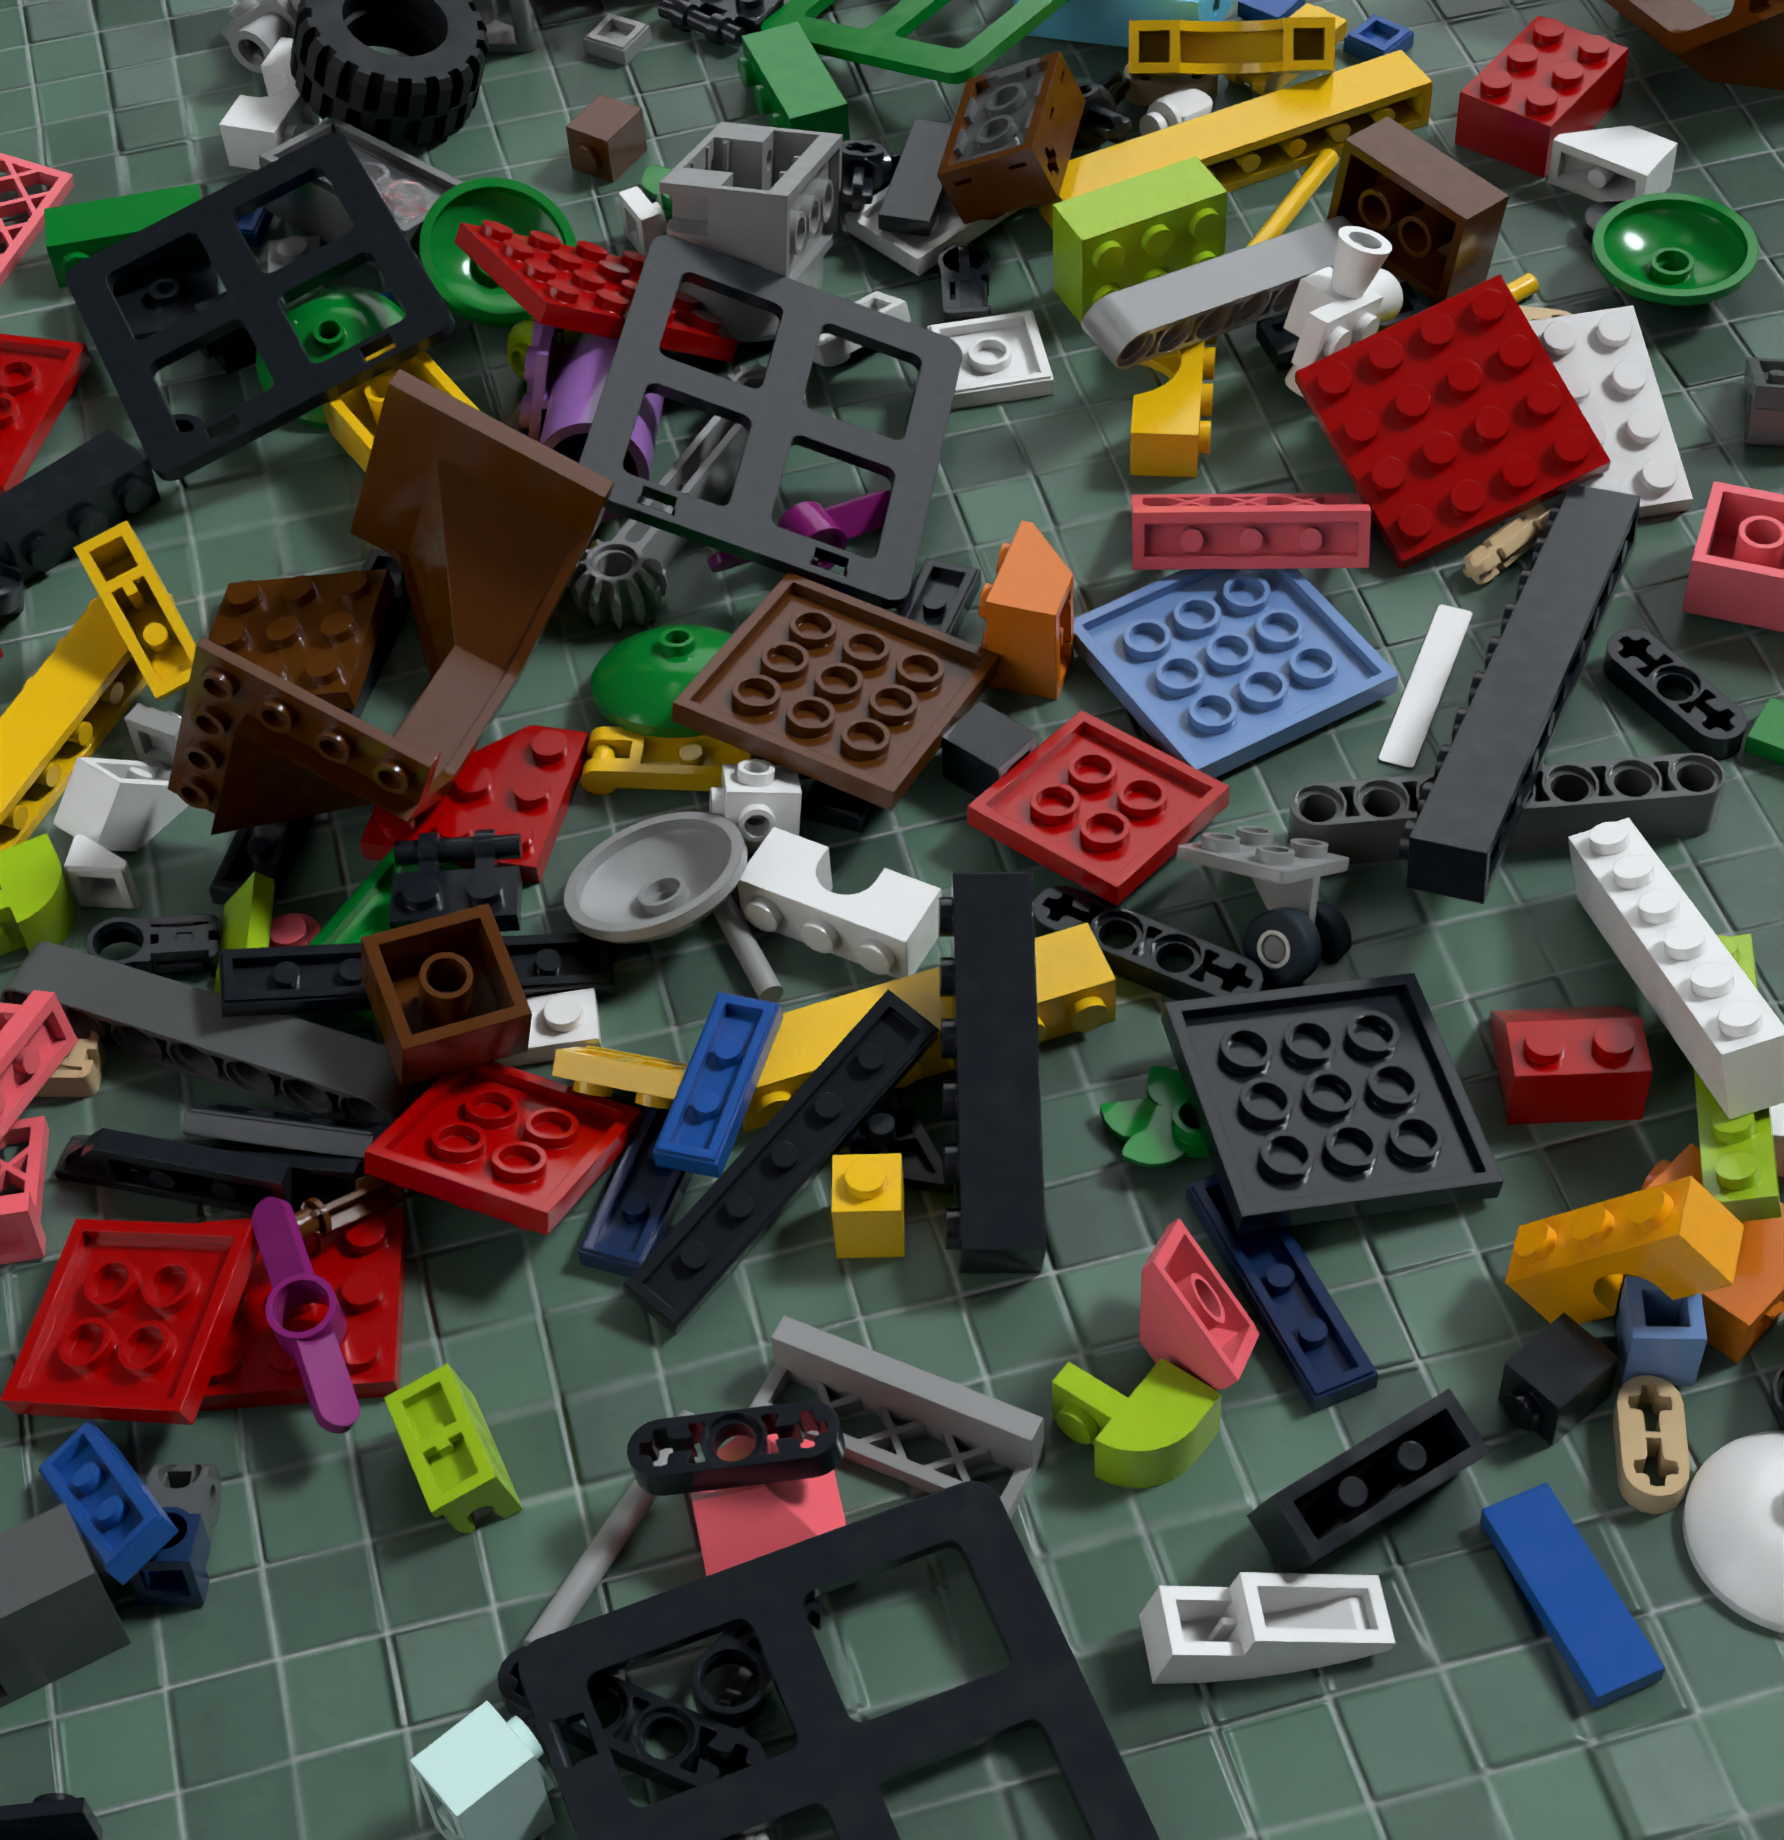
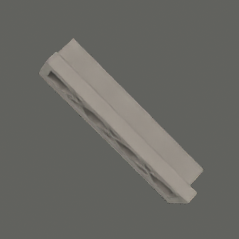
(916, 1401)

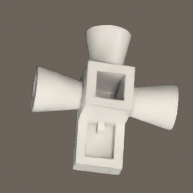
(1343, 301)

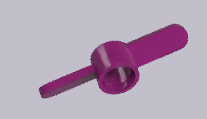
(828, 525)
(296, 1285)

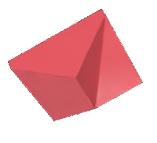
(1192, 1313)
(762, 1518)

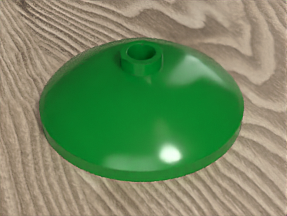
(1675, 249)
(455, 275)
(339, 310)
(647, 672)

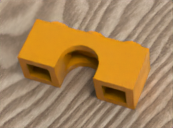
(1662, 1234)

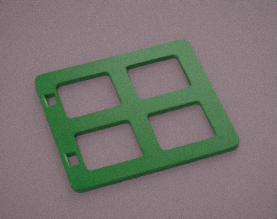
(885, 43)

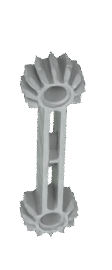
(628, 574)

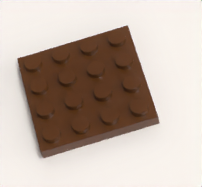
(836, 690)

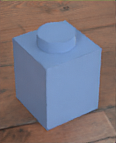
(1659, 1333)

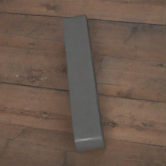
(1658, 793)
(185, 1032)

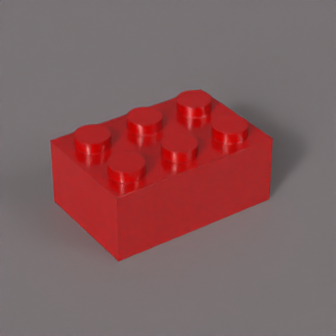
(1538, 88)

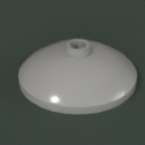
(656, 877)

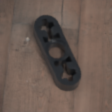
(1678, 717)
(760, 1467)

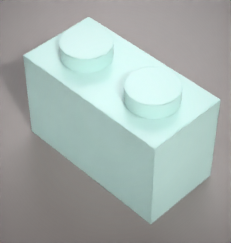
(486, 1780)

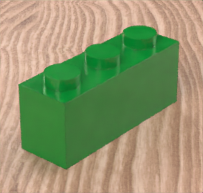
(792, 82)
(89, 227)

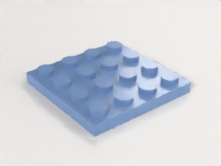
(1230, 662)

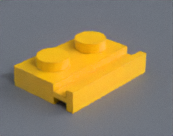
(601, 1069)

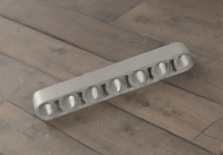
(1209, 296)

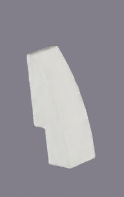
(1263, 1626)

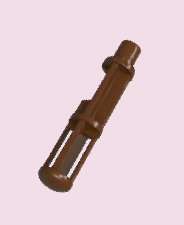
(369, 1197)

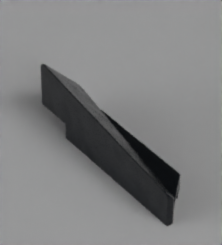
(207, 1171)

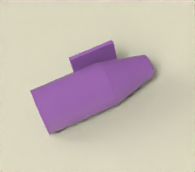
(565, 394)

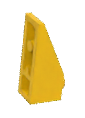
(140, 608)

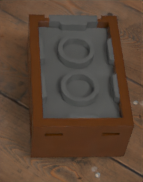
(1012, 138)

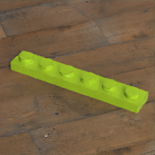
(1738, 1152)

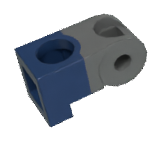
(192, 1503)

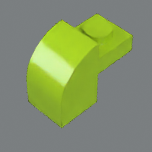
(34, 896)
(1139, 1437)

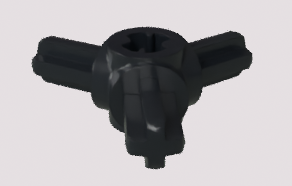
(1099, 116)
(865, 171)

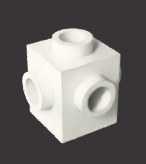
(757, 799)

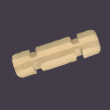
(1506, 545)

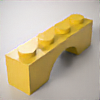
(1231, 47)
(1167, 420)

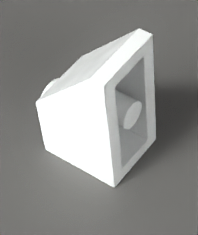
(1612, 163)
(118, 802)

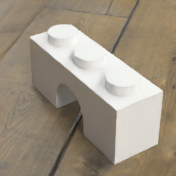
(265, 122)
(880, 928)

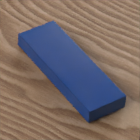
(718, 1085)
(107, 1501)
(1571, 1595)

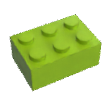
(1136, 232)

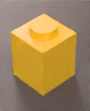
(868, 1205)

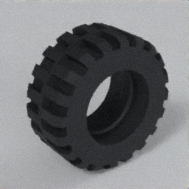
(386, 93)

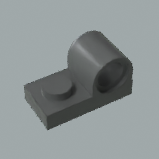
(1765, 401)

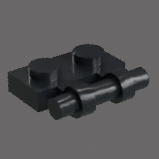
(719, 19)
(441, 892)

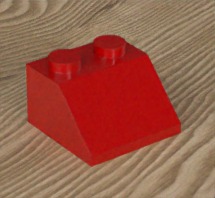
(1571, 1064)

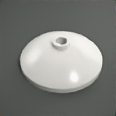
(1738, 1526)

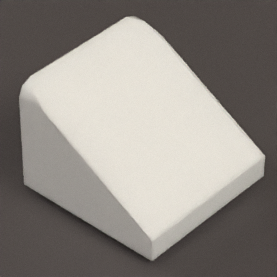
(100, 876)

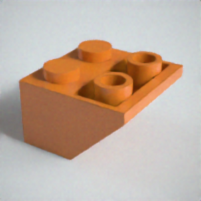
(1030, 616)

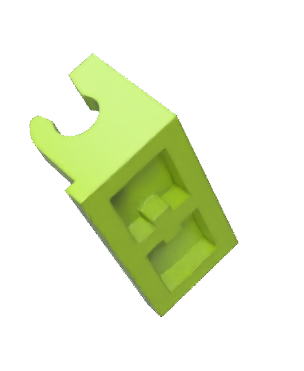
(451, 1449)

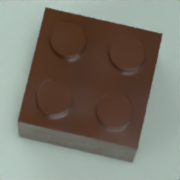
(445, 994)

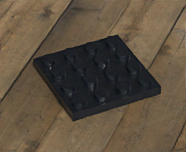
(1329, 1102)

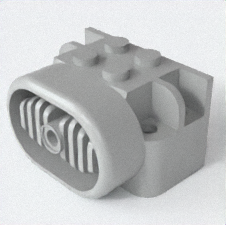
(761, 200)

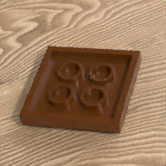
(308, 628)

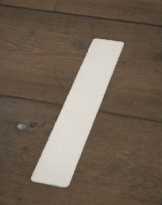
(1425, 686)

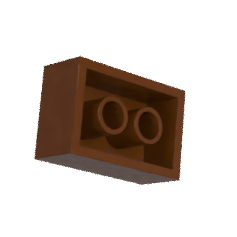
(1424, 204)

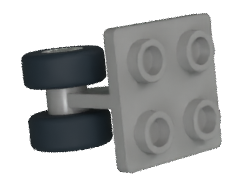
(1296, 927)

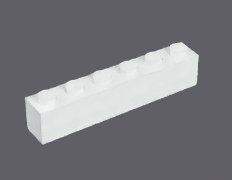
(1681, 967)

